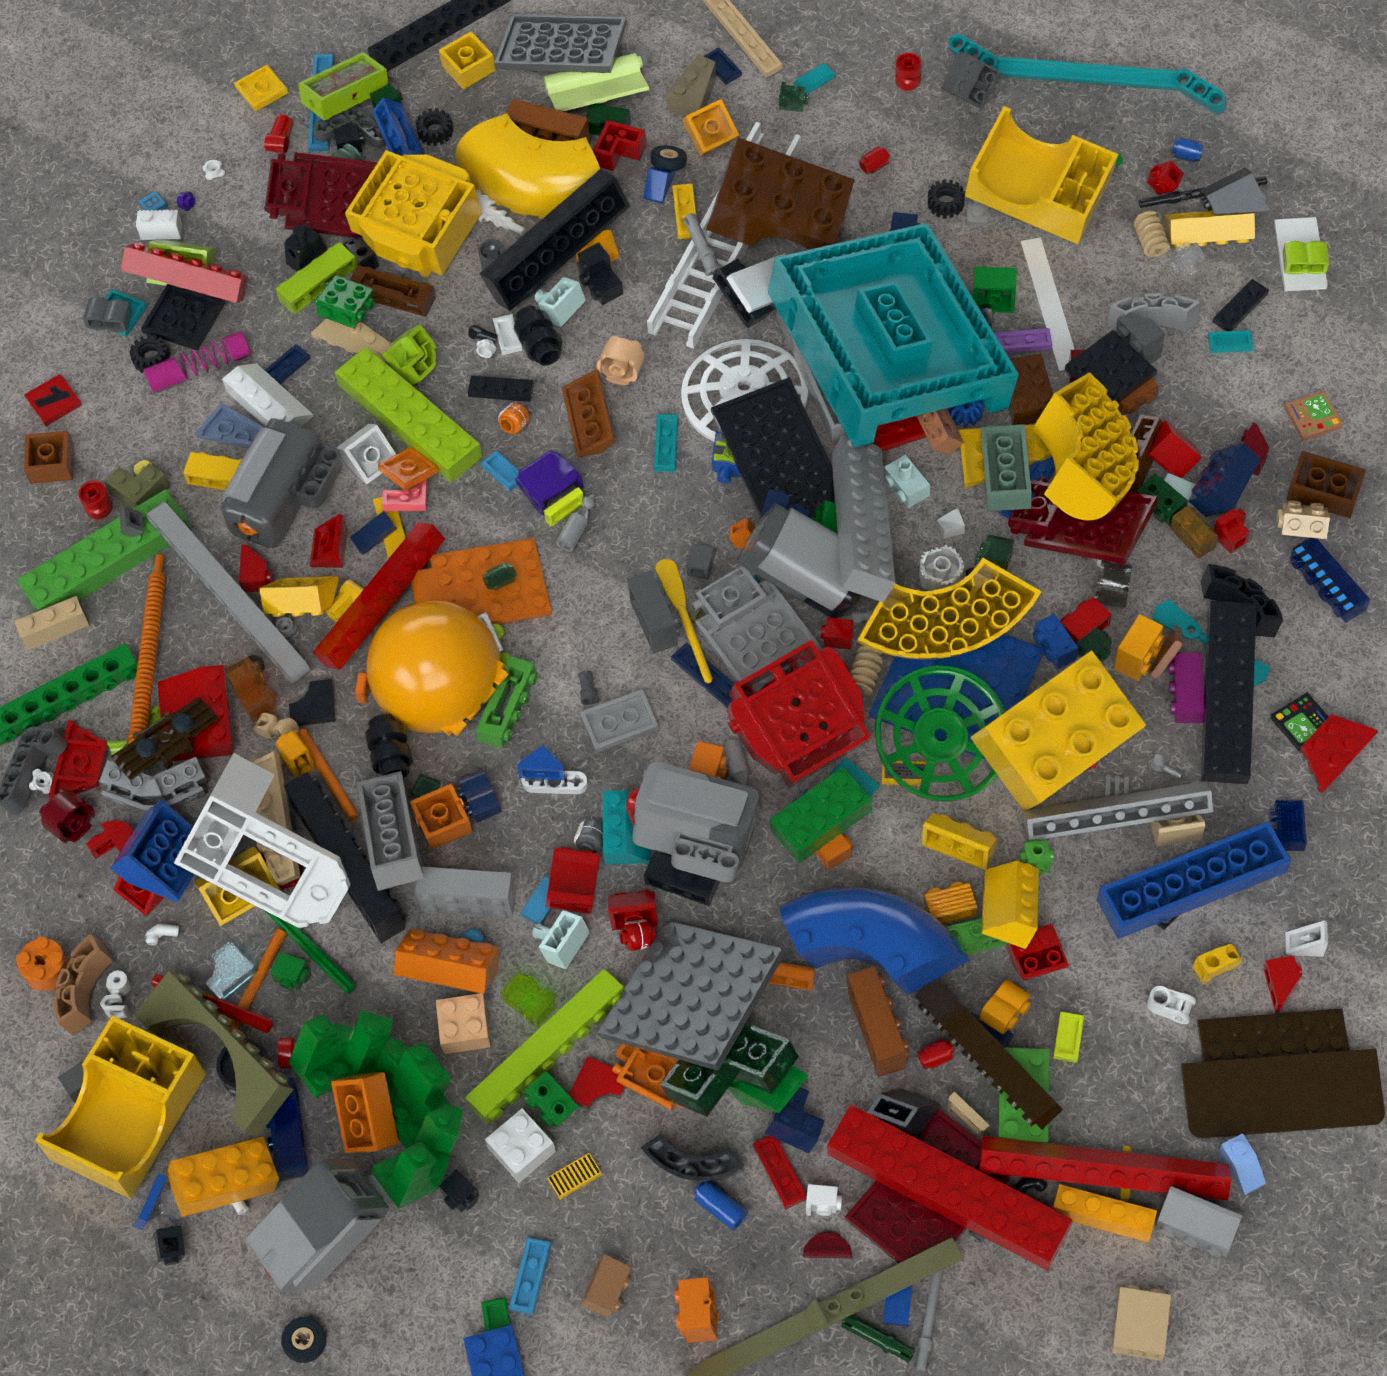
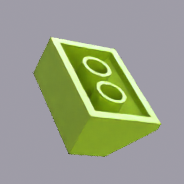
(204, 253)

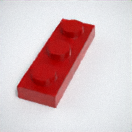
(780, 1172)

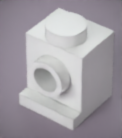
(823, 1200)

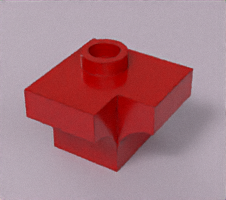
(1231, 530)

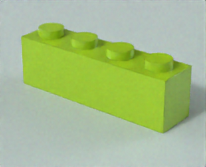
(312, 279)

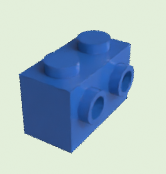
(1055, 639)

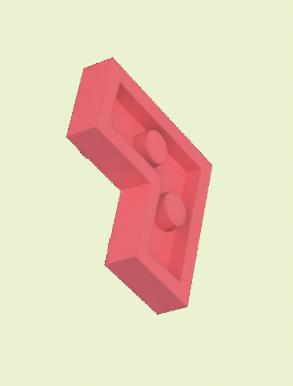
(410, 500)

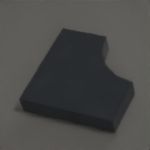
(316, 705)

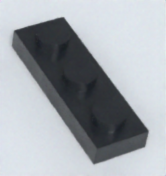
(1241, 305)
(500, 388)

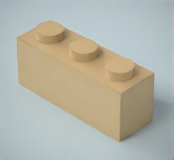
(51, 623)

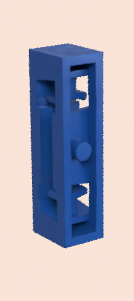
(398, 130)

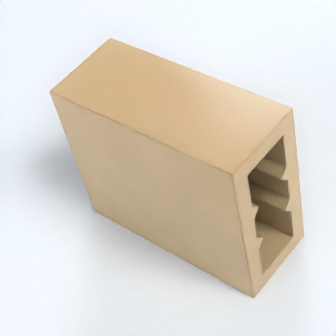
(1141, 1322)

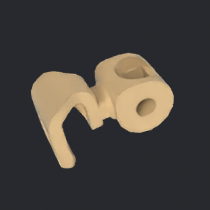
(269, 725)

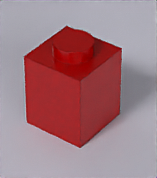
(837, 633)

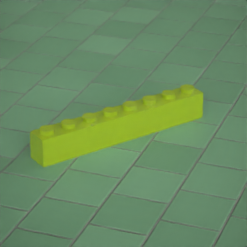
(545, 1047)

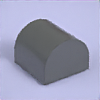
(131, 522)

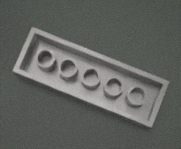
(389, 831)

